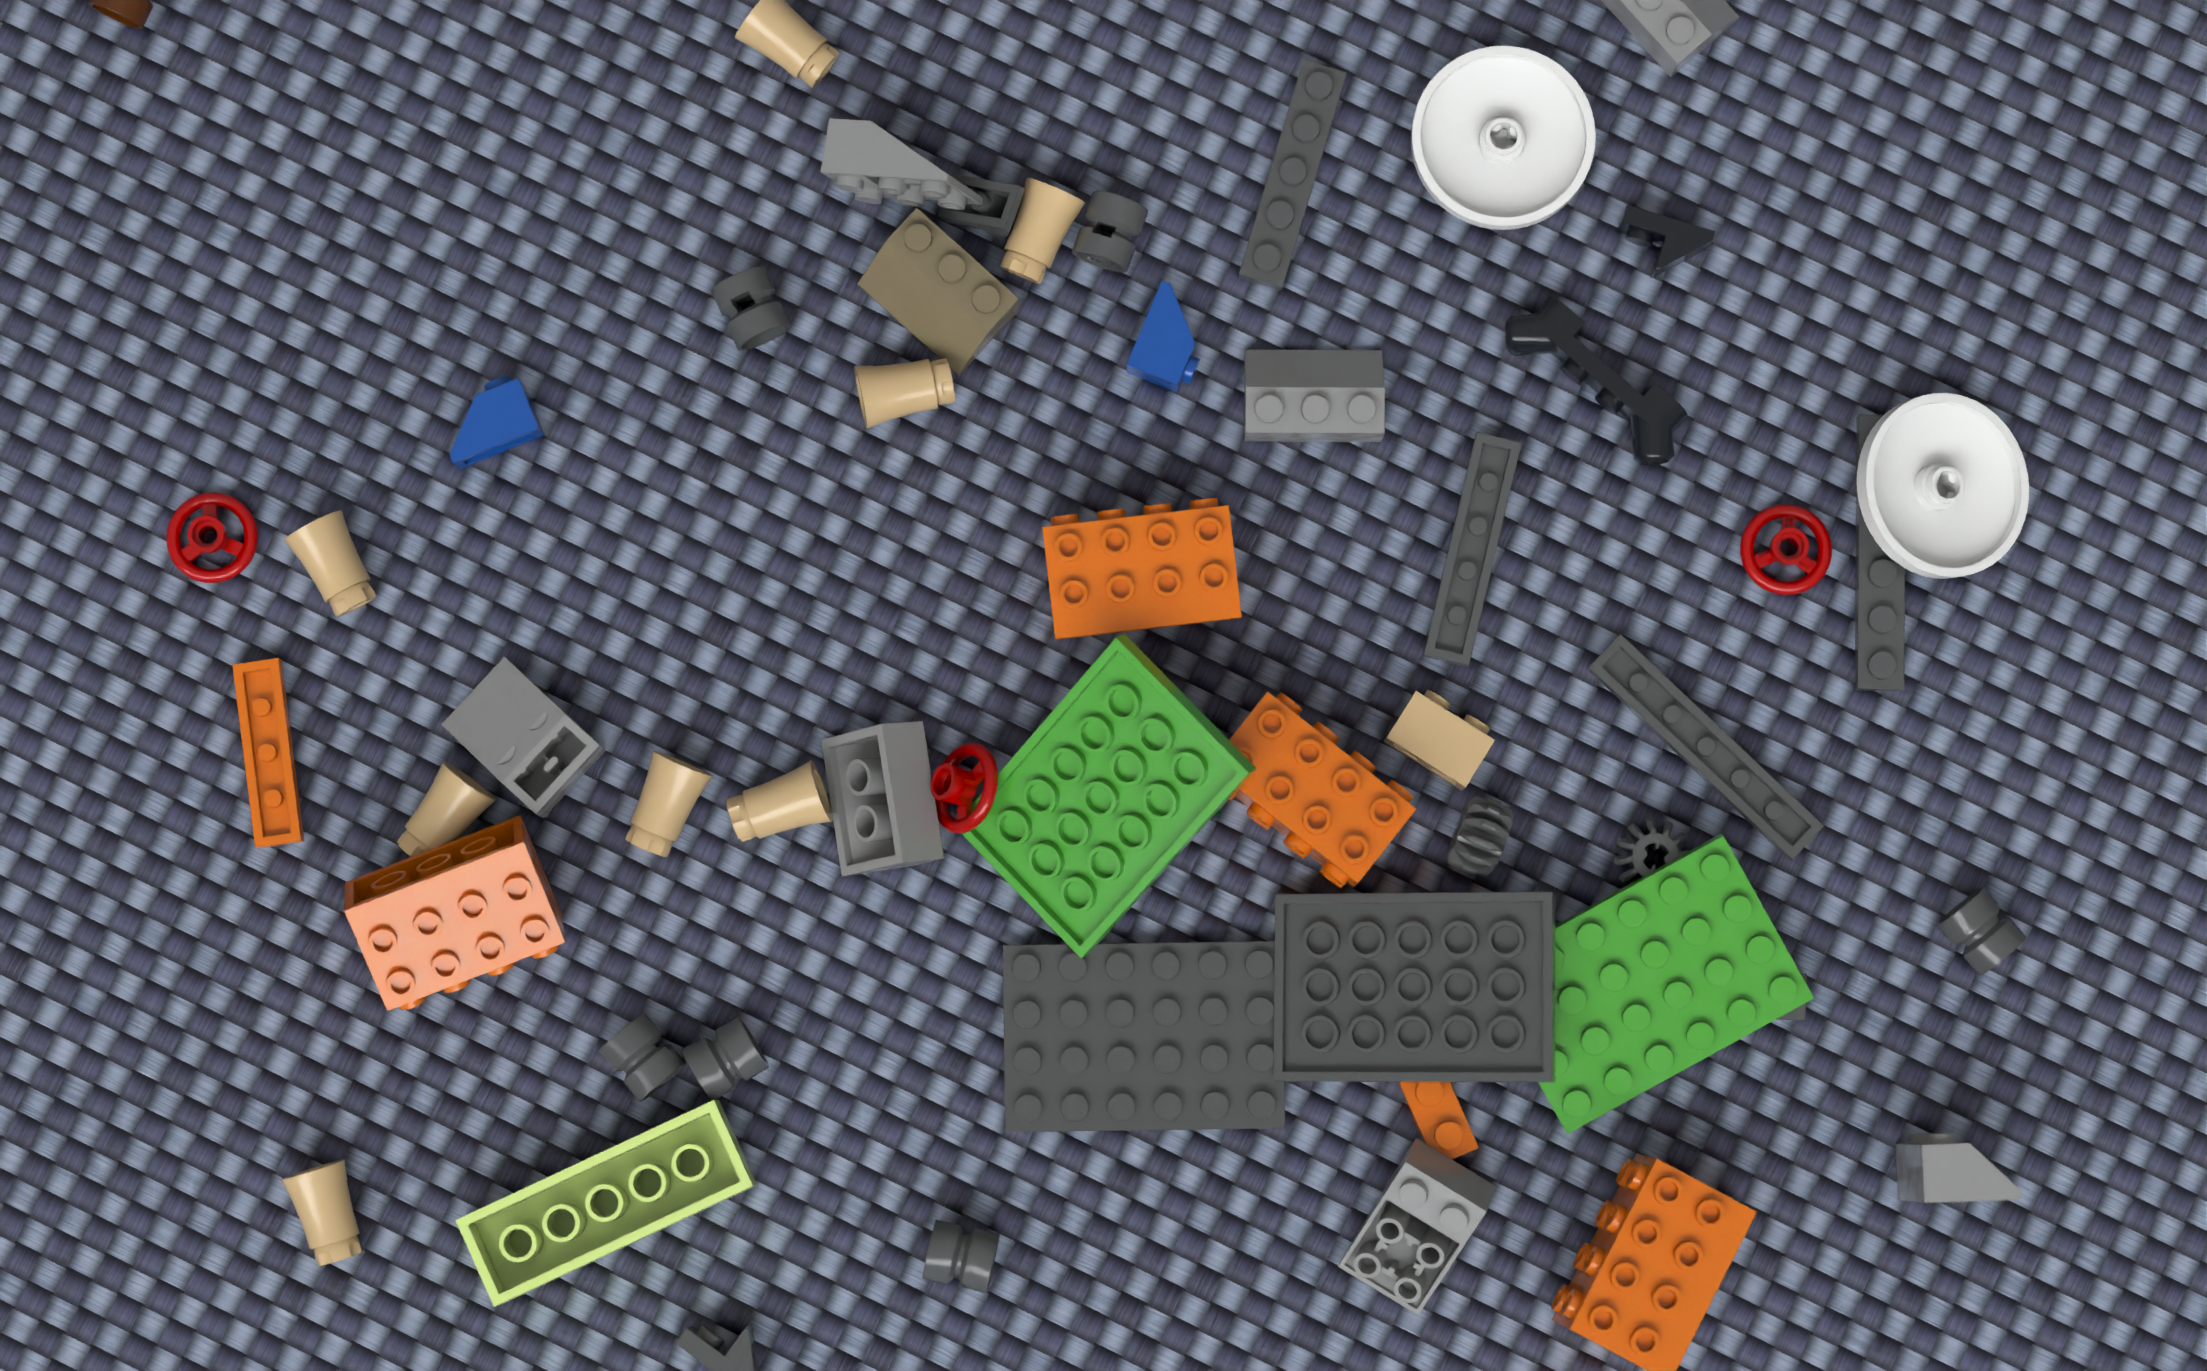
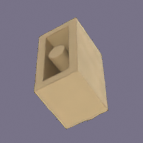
(1440, 739)

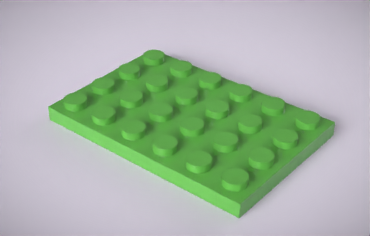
(1106, 795)
(1663, 981)

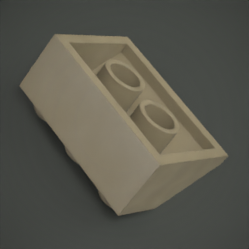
(938, 291)

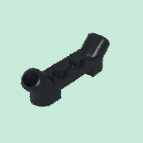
(1554, 331)

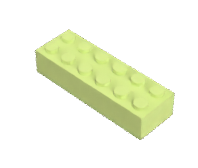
(606, 1202)

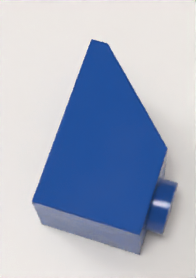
(1164, 344)
(496, 423)

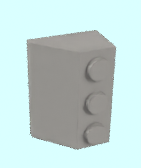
(1673, 28)
(1314, 396)
(882, 798)
(1941, 1170)

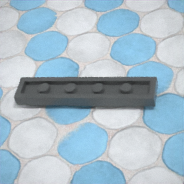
(1292, 175)
(1472, 549)

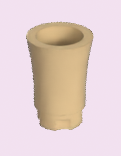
(788, 41)
(1039, 229)
(902, 389)
(333, 562)
(665, 803)
(781, 804)
(445, 811)
(325, 1211)

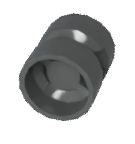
(1115, 216)
(757, 323)
(1985, 936)
(728, 1056)
(642, 1057)
(961, 1256)

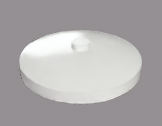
(1503, 137)
(1942, 485)

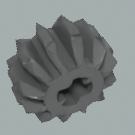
(1480, 836)
(1637, 853)

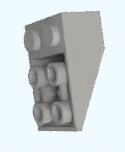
(880, 166)
(523, 737)
(1418, 1226)

